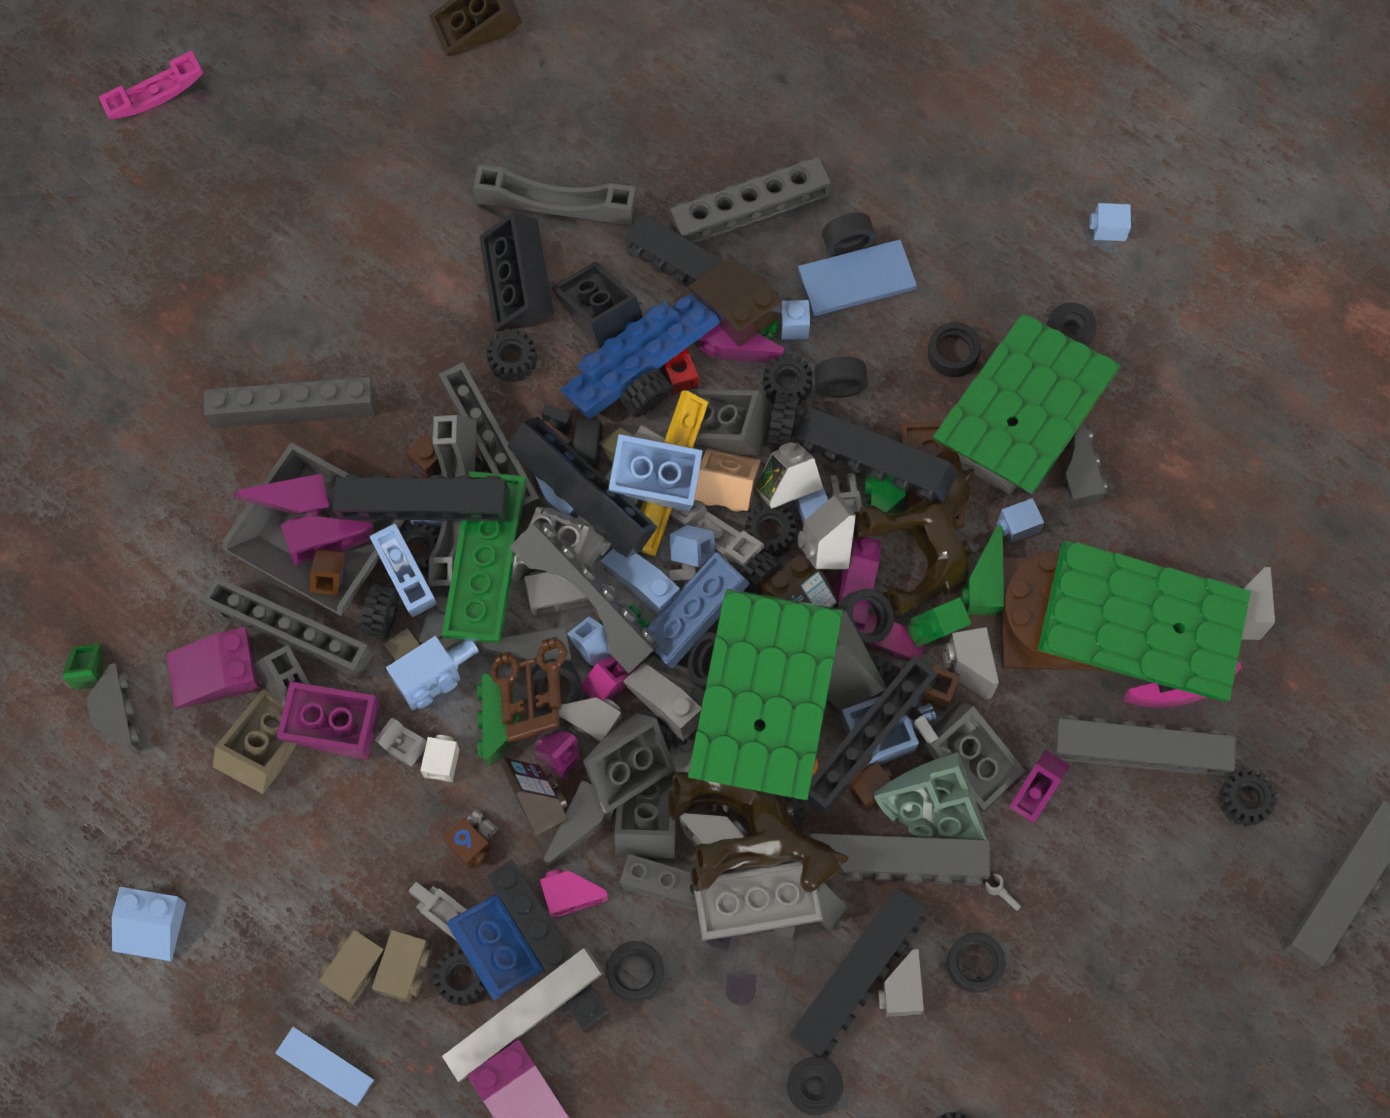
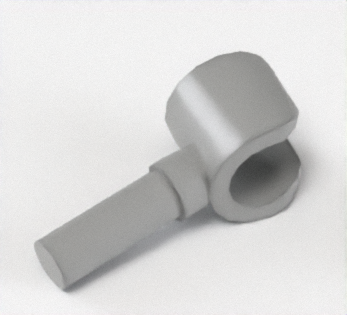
(1002, 892)

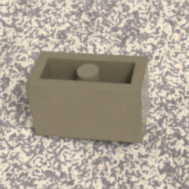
(352, 966)
(402, 966)

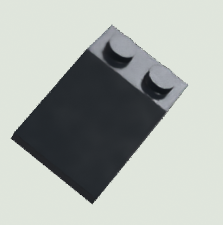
(598, 303)

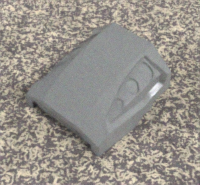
(568, 528)

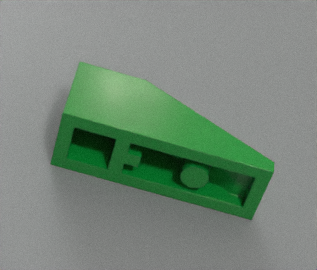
(986, 584)

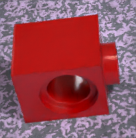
(684, 380)

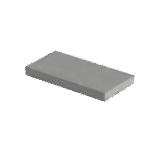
(756, 902)

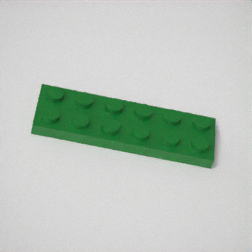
(483, 571)

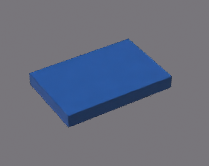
(495, 946)

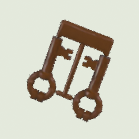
(533, 725)

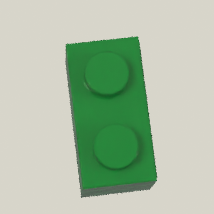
(937, 622)

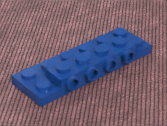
(636, 351)

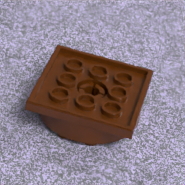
(1025, 606)

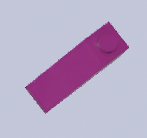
(757, 349)
(293, 496)
(313, 533)
(861, 574)
(558, 752)

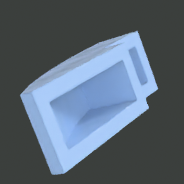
(324, 1066)

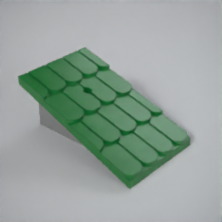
(1025, 405)
(1145, 621)
(772, 666)

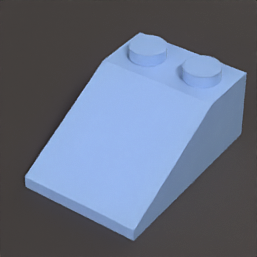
(655, 472)

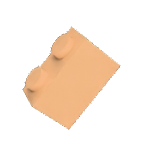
(726, 480)

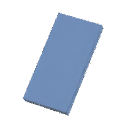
(857, 278)
(694, 609)

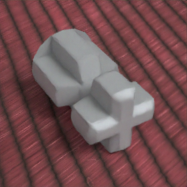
(486, 828)

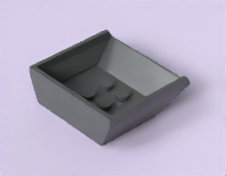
(261, 543)

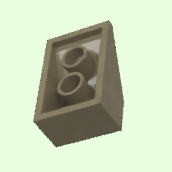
(251, 745)

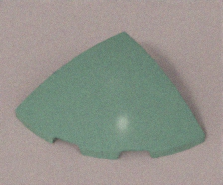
(934, 801)

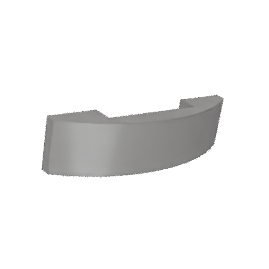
(728, 542)

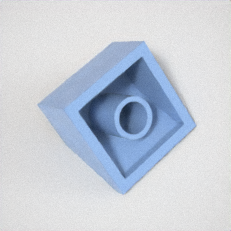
(146, 923)

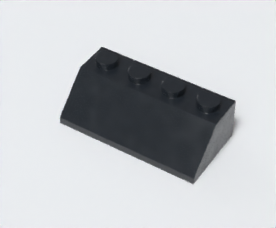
(516, 273)

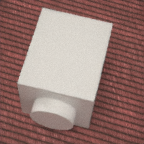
(440, 758)

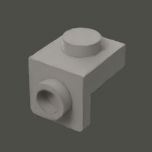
(401, 742)

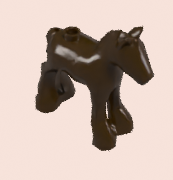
(935, 535)
(770, 837)

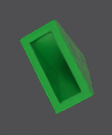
(84, 666)

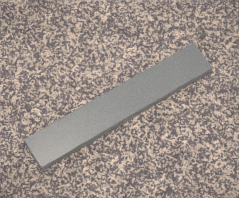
(523, 1014)

